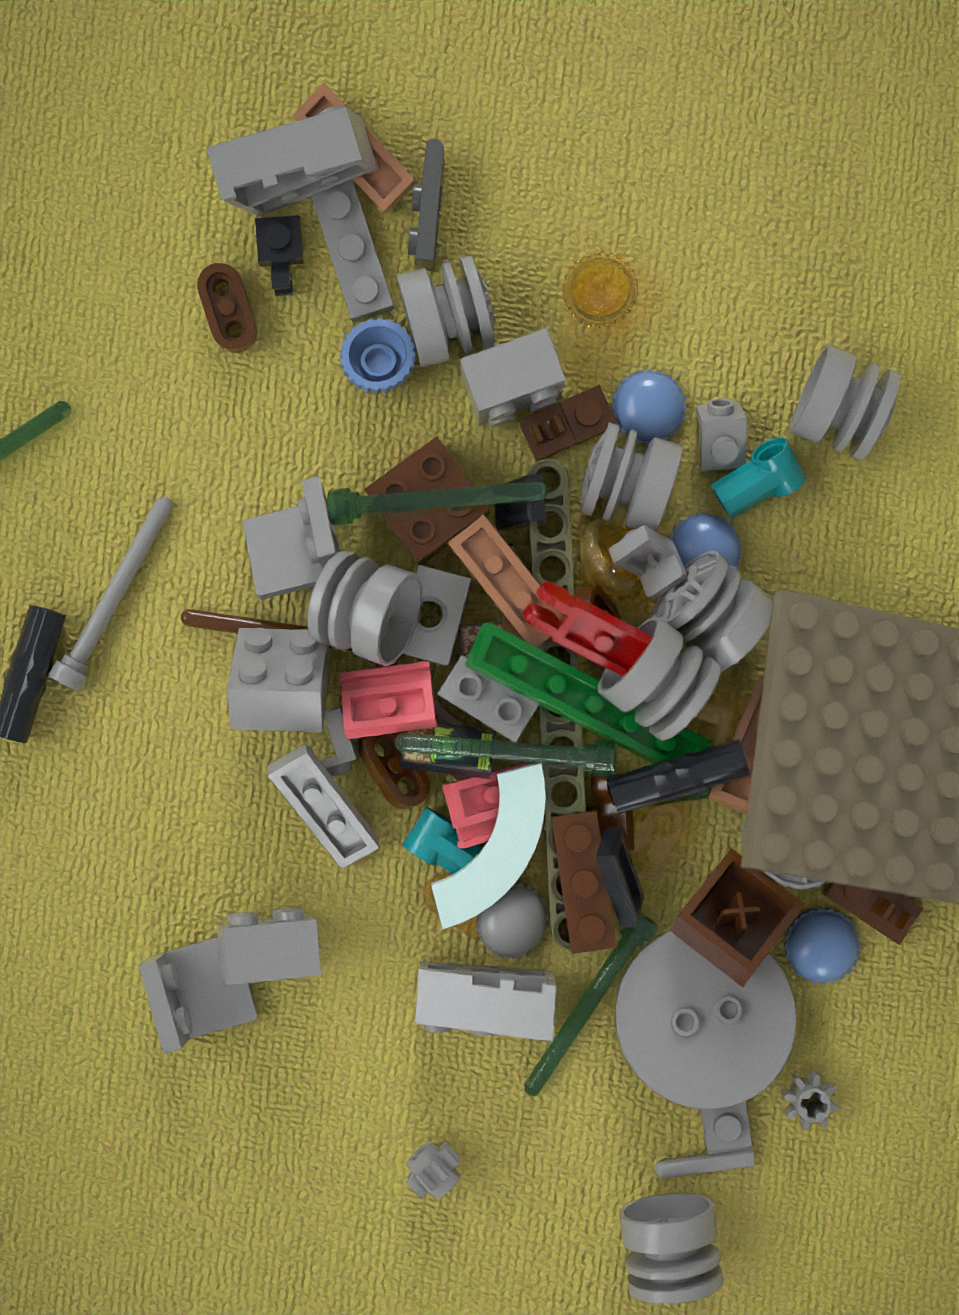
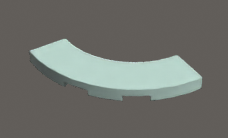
(504, 854)

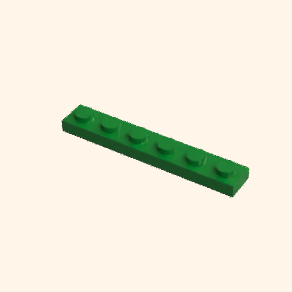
(569, 694)

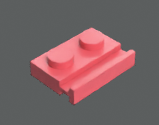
(387, 700)
(474, 806)

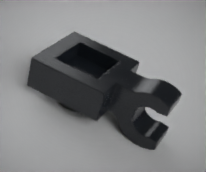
(280, 247)

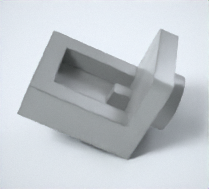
(721, 434)
(651, 559)
(345, 749)

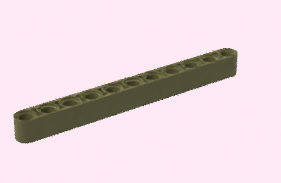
(550, 726)

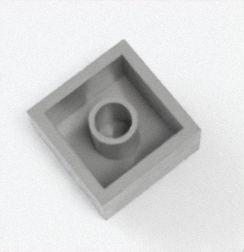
(513, 378)
(278, 681)
(268, 947)

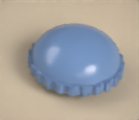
(377, 355)
(649, 405)
(706, 533)
(822, 945)

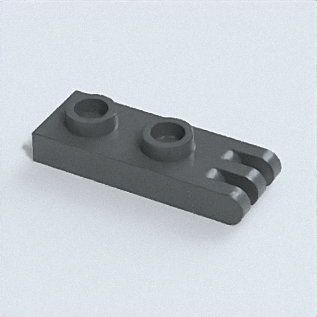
(427, 201)

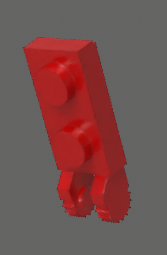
(587, 629)

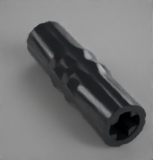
(29, 672)
(678, 776)

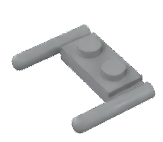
(726, 1144)

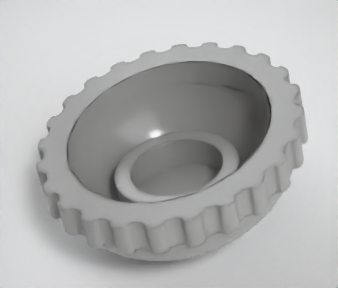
(513, 922)

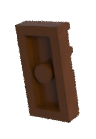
(567, 423)
(883, 911)

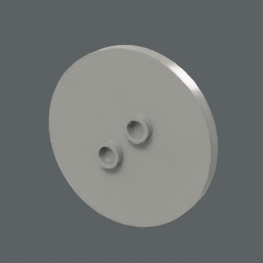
(699, 1031)

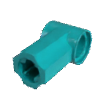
(769, 473)
(436, 842)

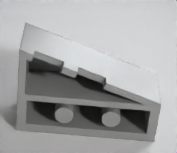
(292, 160)
(486, 1000)

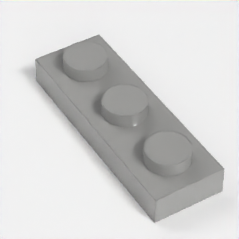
(352, 251)
(323, 806)

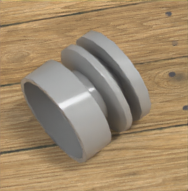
(447, 310)
(845, 403)
(630, 478)
(365, 607)
(716, 609)
(664, 682)
(671, 1248)

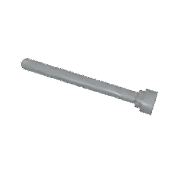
(72, 667)

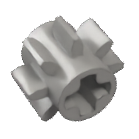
(815, 1111)
(433, 1170)

